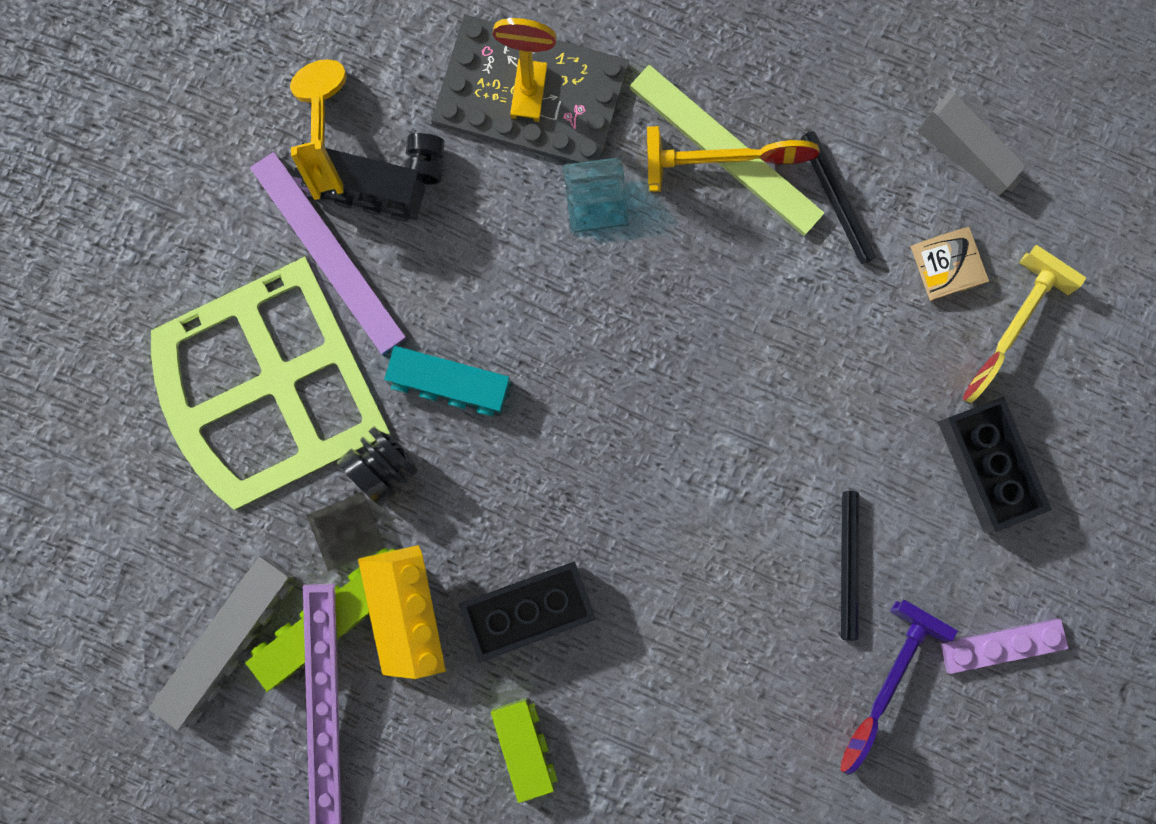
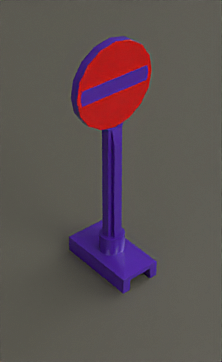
(921, 625)

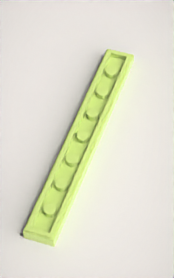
(710, 135)

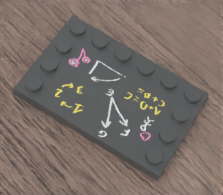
(576, 102)

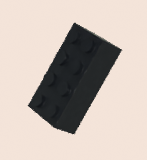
(373, 186)
(994, 466)
(526, 611)

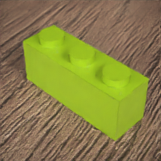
(524, 749)

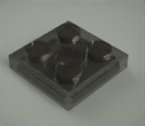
(346, 531)

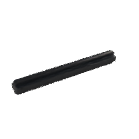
(840, 202)
(850, 566)

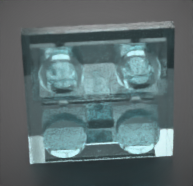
(595, 195)

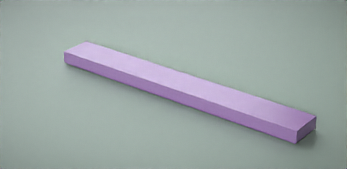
(328, 253)
(322, 703)

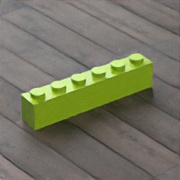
(286, 654)

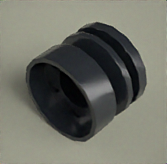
(377, 466)

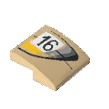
(949, 263)

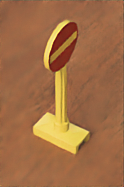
(1050, 273)

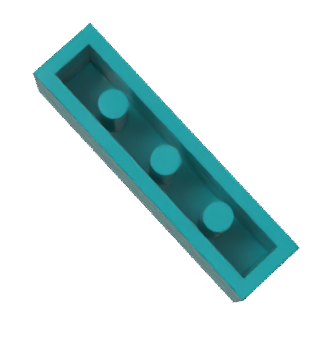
(447, 380)

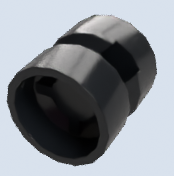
(424, 155)

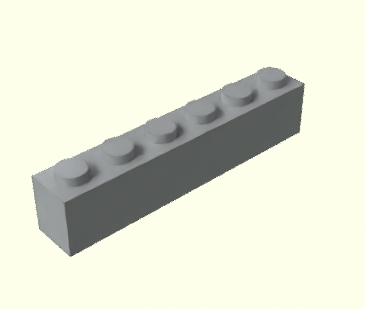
(222, 643)

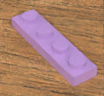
(1004, 645)

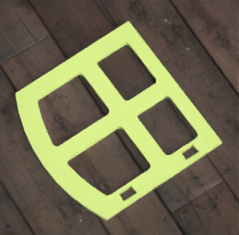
(276, 379)

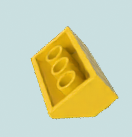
(402, 613)

